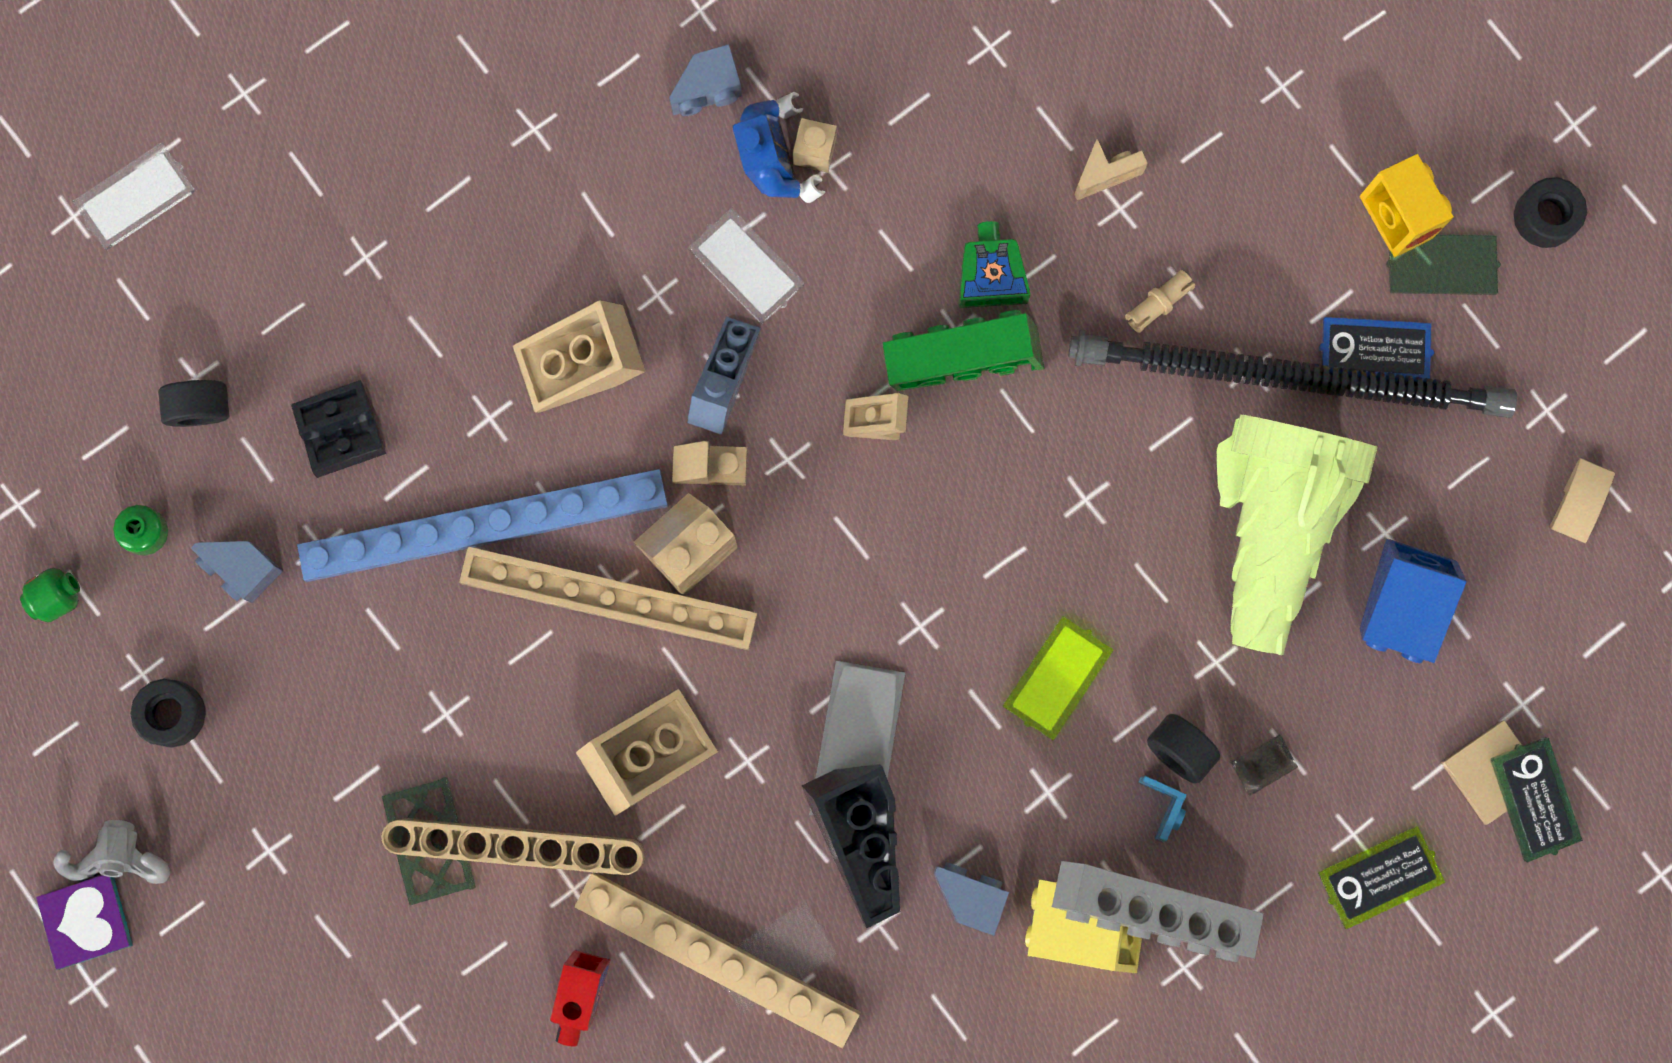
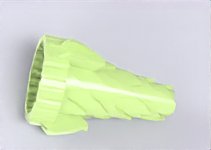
(1292, 496)

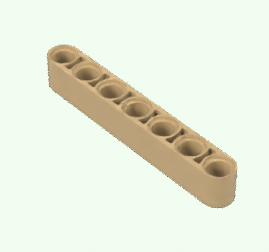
(495, 850)

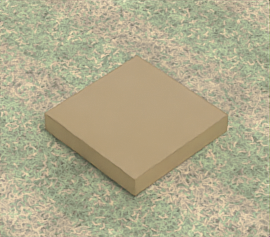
(1474, 772)

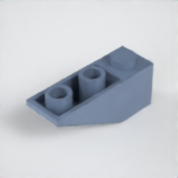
(722, 375)

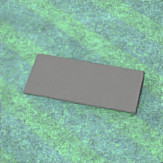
(860, 718)

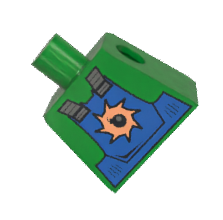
(992, 271)

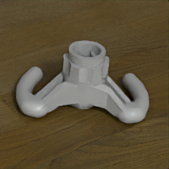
(114, 855)

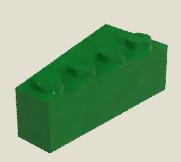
(963, 351)

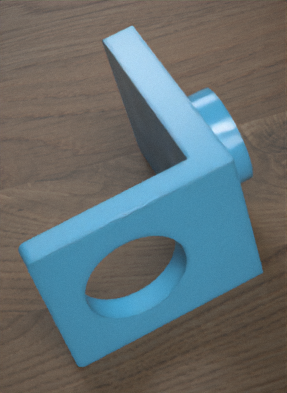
(1174, 814)

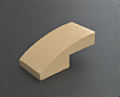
(1582, 500)

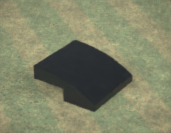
(338, 429)

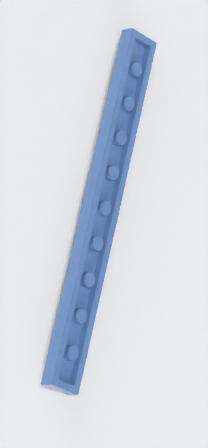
(482, 525)

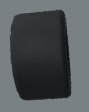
(1566, 197)
(193, 403)
(145, 705)
(1183, 748)

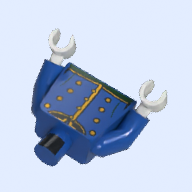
(766, 153)

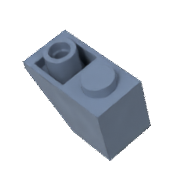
(706, 81)
(241, 566)
(972, 901)

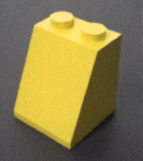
(1076, 942)

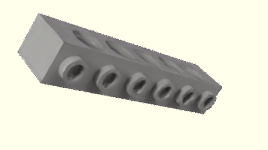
(1156, 910)

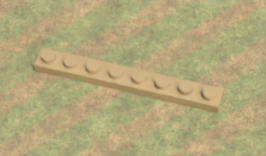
(608, 598)
(717, 959)

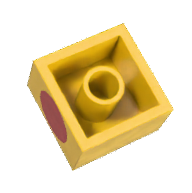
(1406, 205)

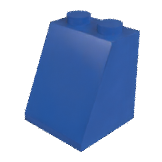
(1411, 602)

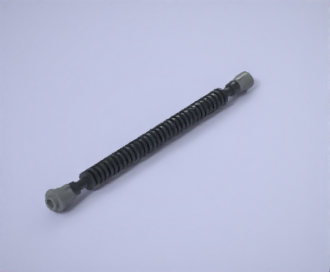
(1489, 400)

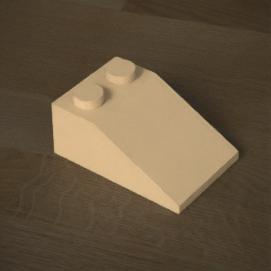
(579, 356)
(646, 752)

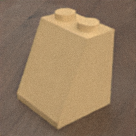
(687, 543)

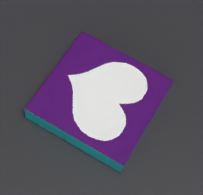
(84, 921)

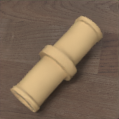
(1160, 301)

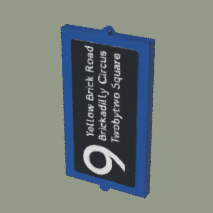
(1377, 346)

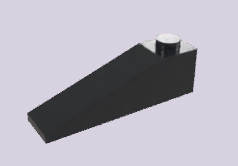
(857, 823)

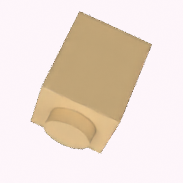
(814, 145)

